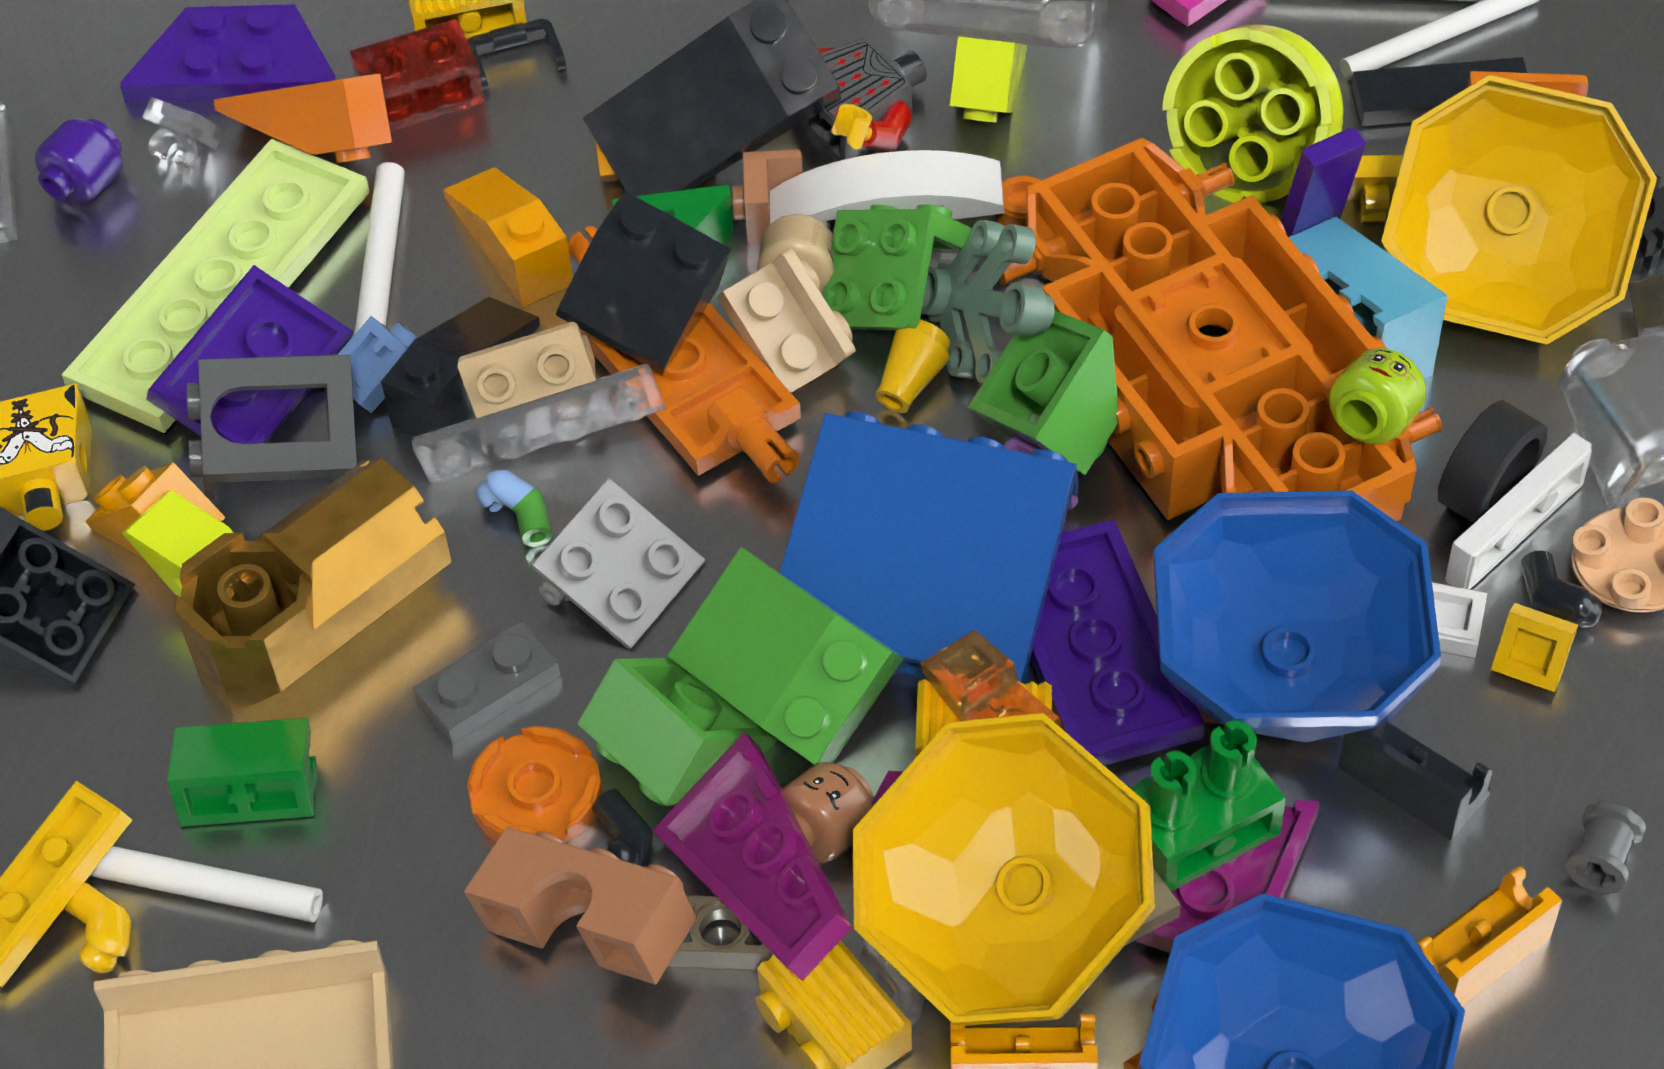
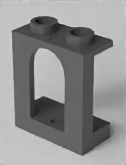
(226, 461)

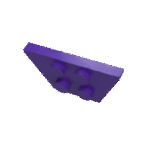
(227, 54)

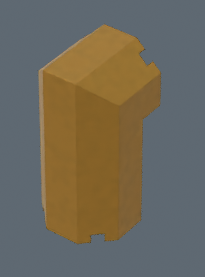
(305, 586)

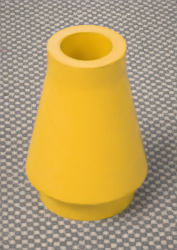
(912, 364)

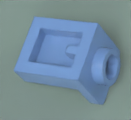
(372, 355)

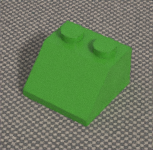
(1055, 390)
(663, 725)

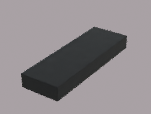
(1410, 92)

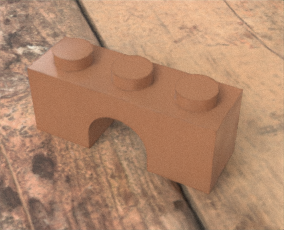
(630, 911)

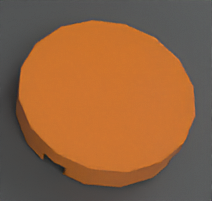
(535, 784)

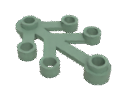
(1021, 308)

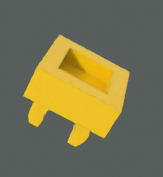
(1375, 186)
(1534, 647)

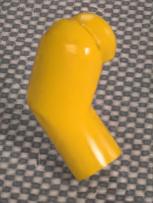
(106, 928)

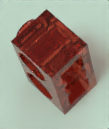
(423, 73)

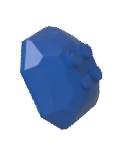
(1296, 612)
(1300, 992)

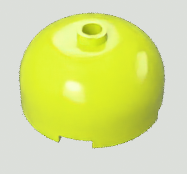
(1257, 87)

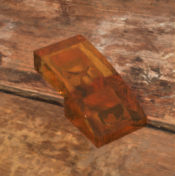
(980, 681)

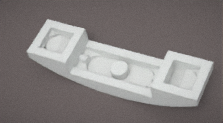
(897, 179)

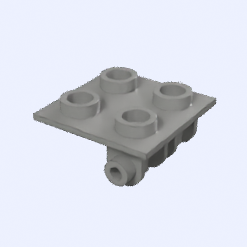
(616, 564)

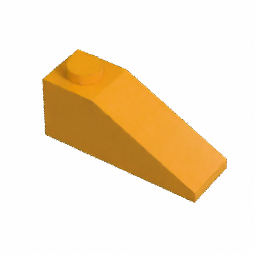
(513, 234)

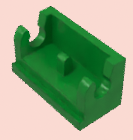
(242, 772)

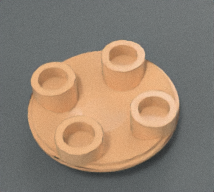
(1622, 556)

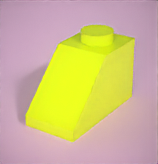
(986, 77)

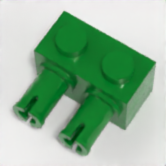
(1209, 805)

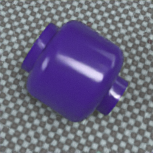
(79, 160)

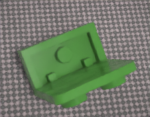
(885, 262)

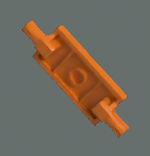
(714, 394)

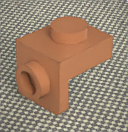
(762, 173)

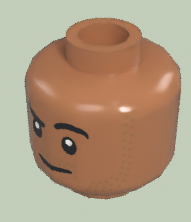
(828, 806)

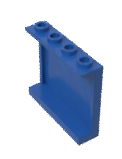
(929, 536)

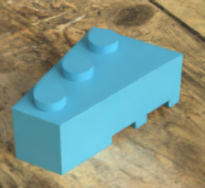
(1382, 290)

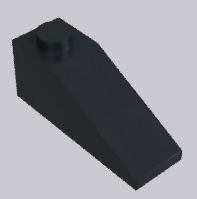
(425, 383)

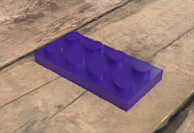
(1103, 652)

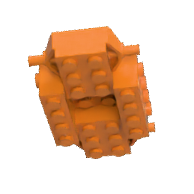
(1194, 409)

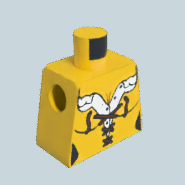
(44, 454)

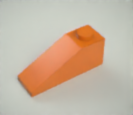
(318, 117)

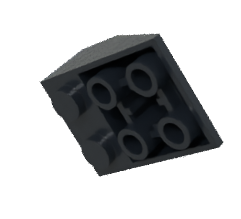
(52, 602)

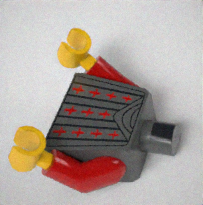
(873, 101)

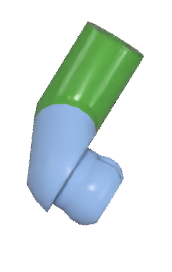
(509, 490)

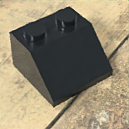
(644, 282)

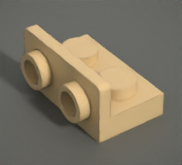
(789, 321)
(527, 369)

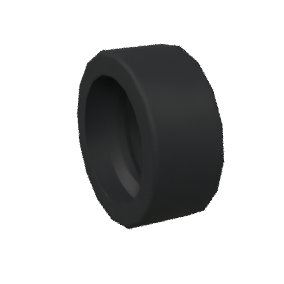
(1491, 459)

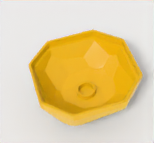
(1521, 207)
(1003, 870)

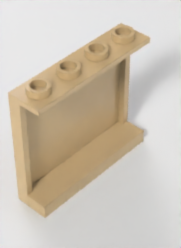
(253, 1013)

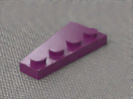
(755, 858)

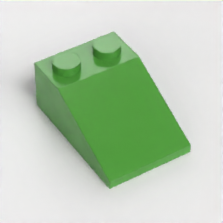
(785, 658)

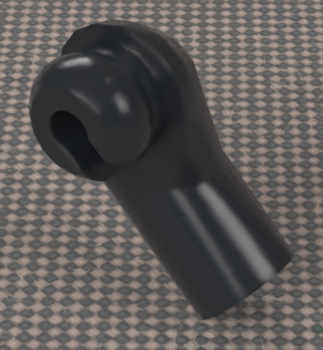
(1555, 595)
(629, 831)

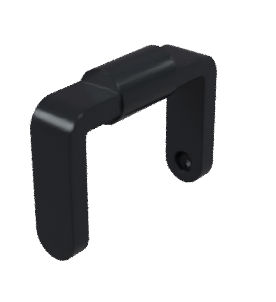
(515, 36)

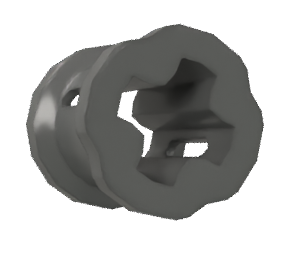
(1605, 847)

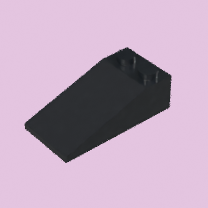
(714, 101)

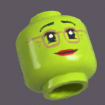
(1377, 396)

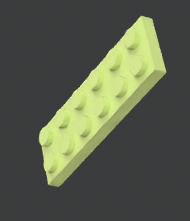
(269, 218)

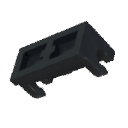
(1415, 777)

